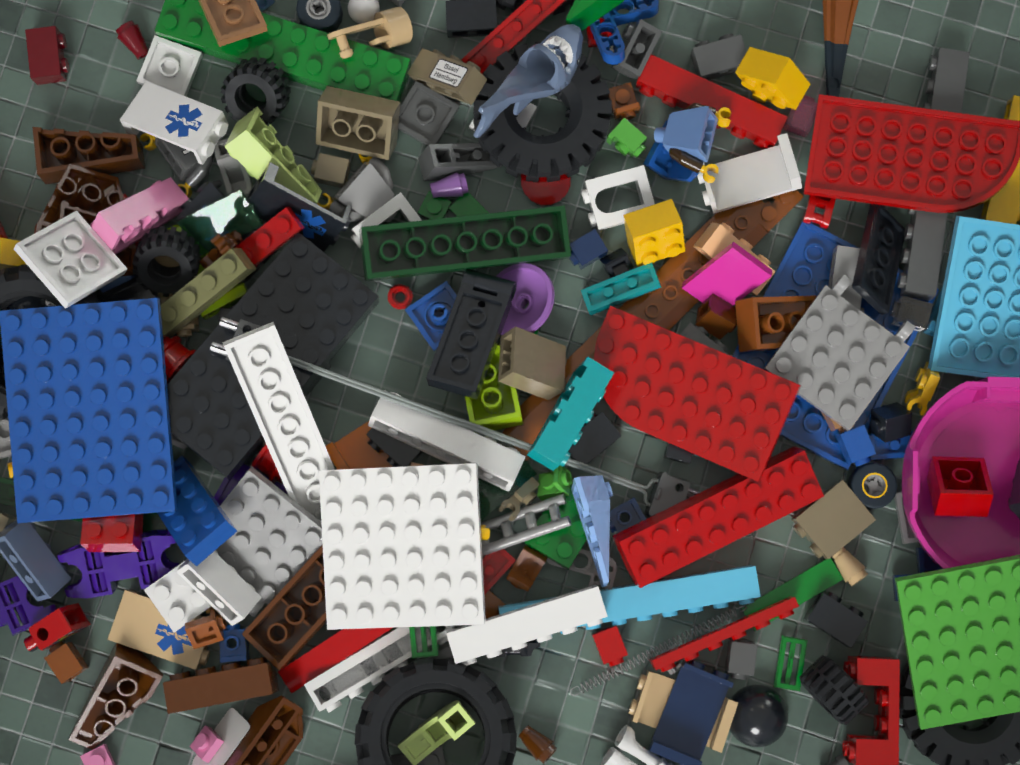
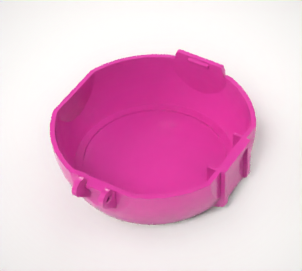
(974, 422)

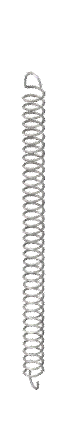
(726, 618)

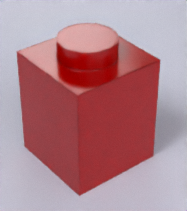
(610, 646)

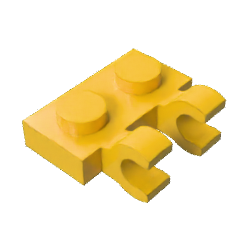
(922, 394)

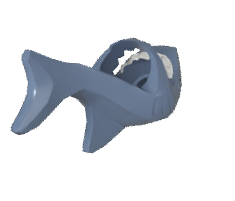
(539, 74)

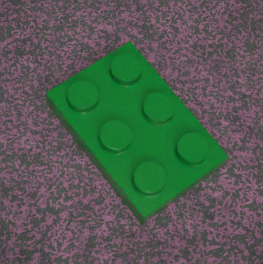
(564, 544)

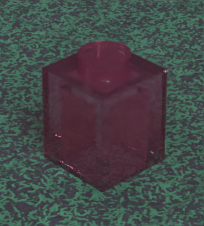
(801, 119)

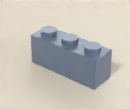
(32, 560)

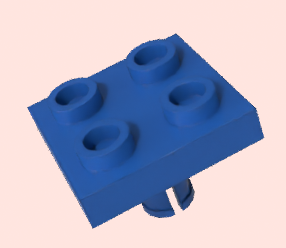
(432, 313)

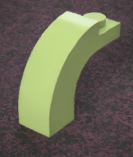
(443, 725)

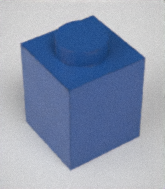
(856, 446)

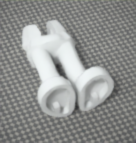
(626, 741)

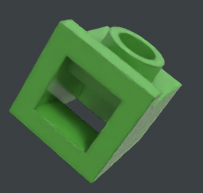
(627, 139)

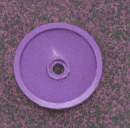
(533, 288)

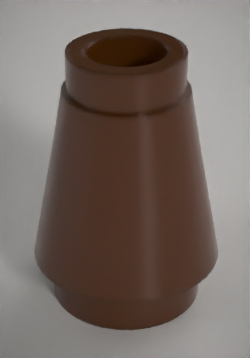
(538, 744)

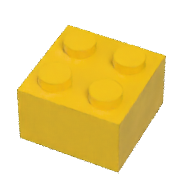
(772, 78)
(654, 233)

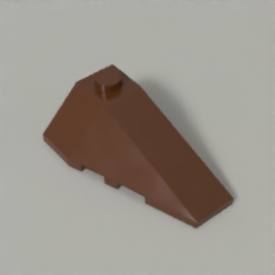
(120, 688)

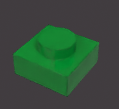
(434, 207)

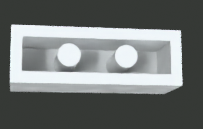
(220, 587)

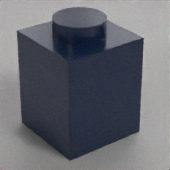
(587, 249)

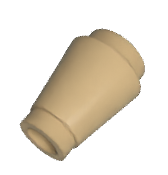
(849, 567)

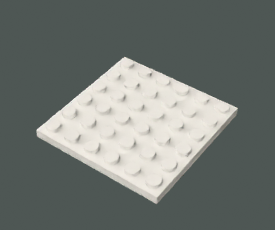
(402, 546)

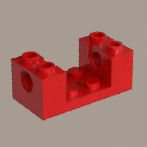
(884, 747)

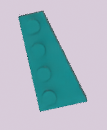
(570, 414)

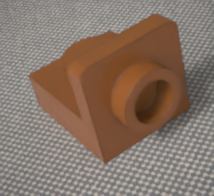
(624, 101)
(206, 629)

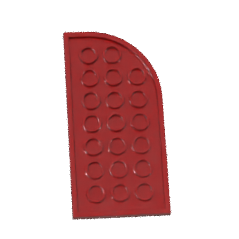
(909, 155)
(693, 393)

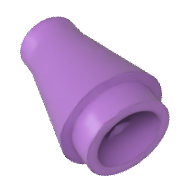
(450, 186)

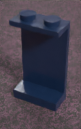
(690, 714)

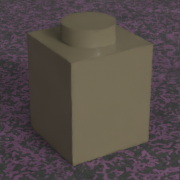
(331, 170)

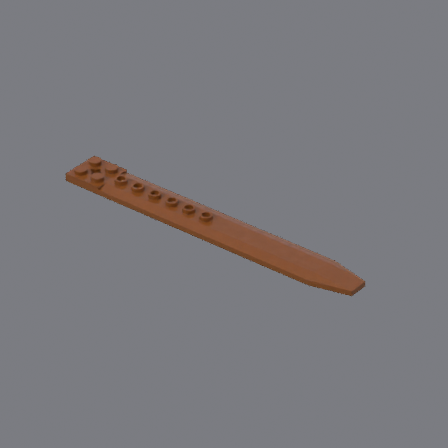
(668, 303)

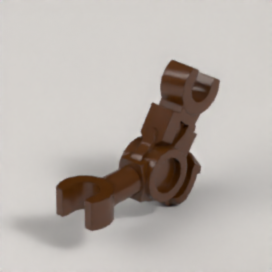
(223, 245)

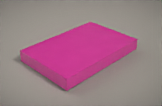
(728, 275)

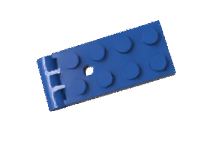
(199, 522)

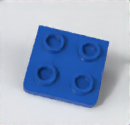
(662, 164)

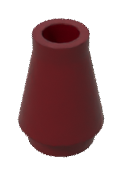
(133, 39)

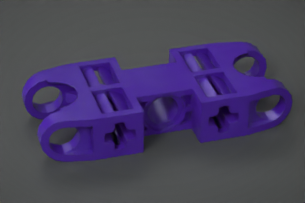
(103, 569)
(27, 612)

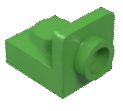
(554, 483)

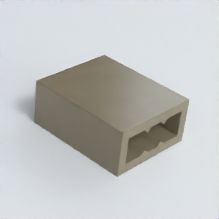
(532, 363)
(832, 520)

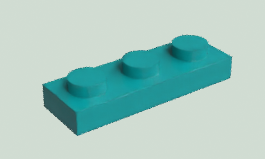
(621, 288)

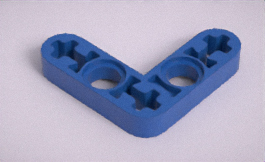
(613, 19)

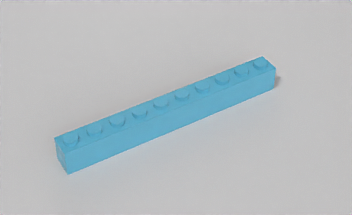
(673, 594)

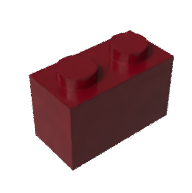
(46, 55)

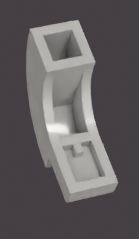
(232, 170)

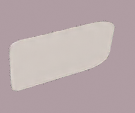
(231, 730)

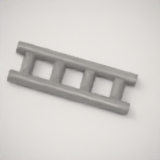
(532, 529)

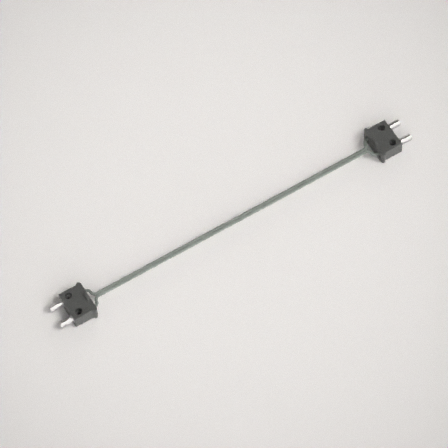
(663, 492)

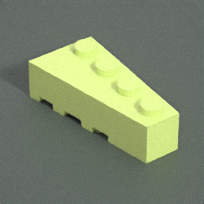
(257, 146)

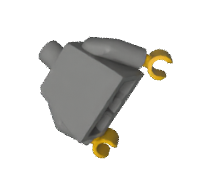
(364, 191)

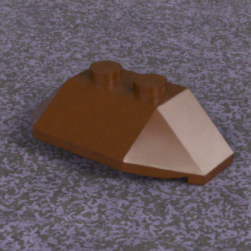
(272, 735)

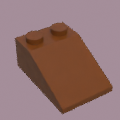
(767, 321)

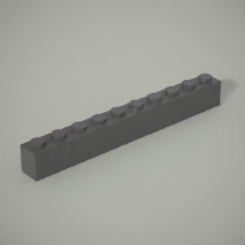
(926, 228)

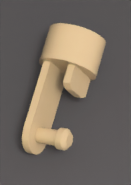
(390, 27)

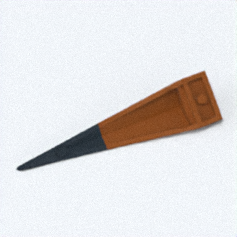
(838, 23)

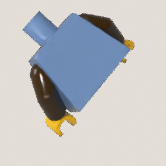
(691, 136)

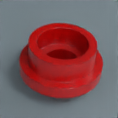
(400, 288)

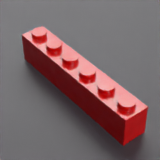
(684, 88)

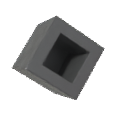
(741, 659)

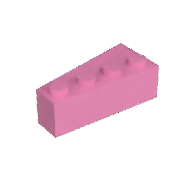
(133, 217)

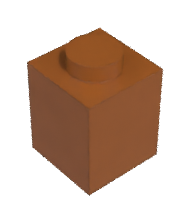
(65, 661)

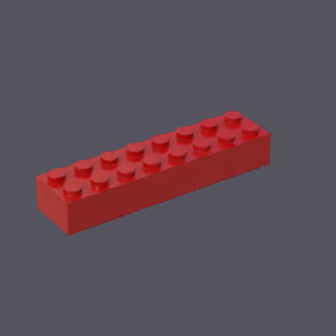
(717, 517)

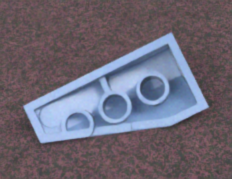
(593, 505)

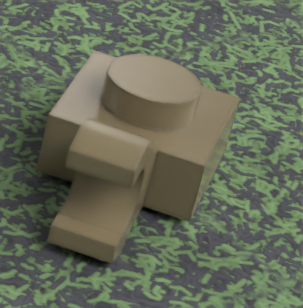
(523, 495)

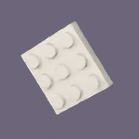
(70, 259)

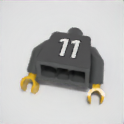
(181, 161)

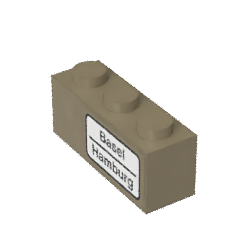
(448, 75)

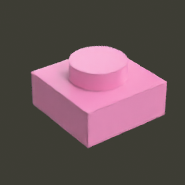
(206, 743)
(98, 756)

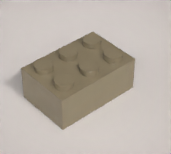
(357, 122)

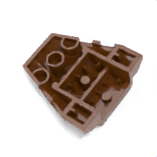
(88, 194)

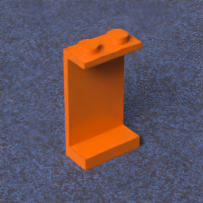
(355, 452)

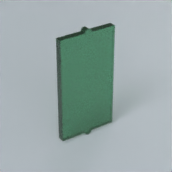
(221, 217)

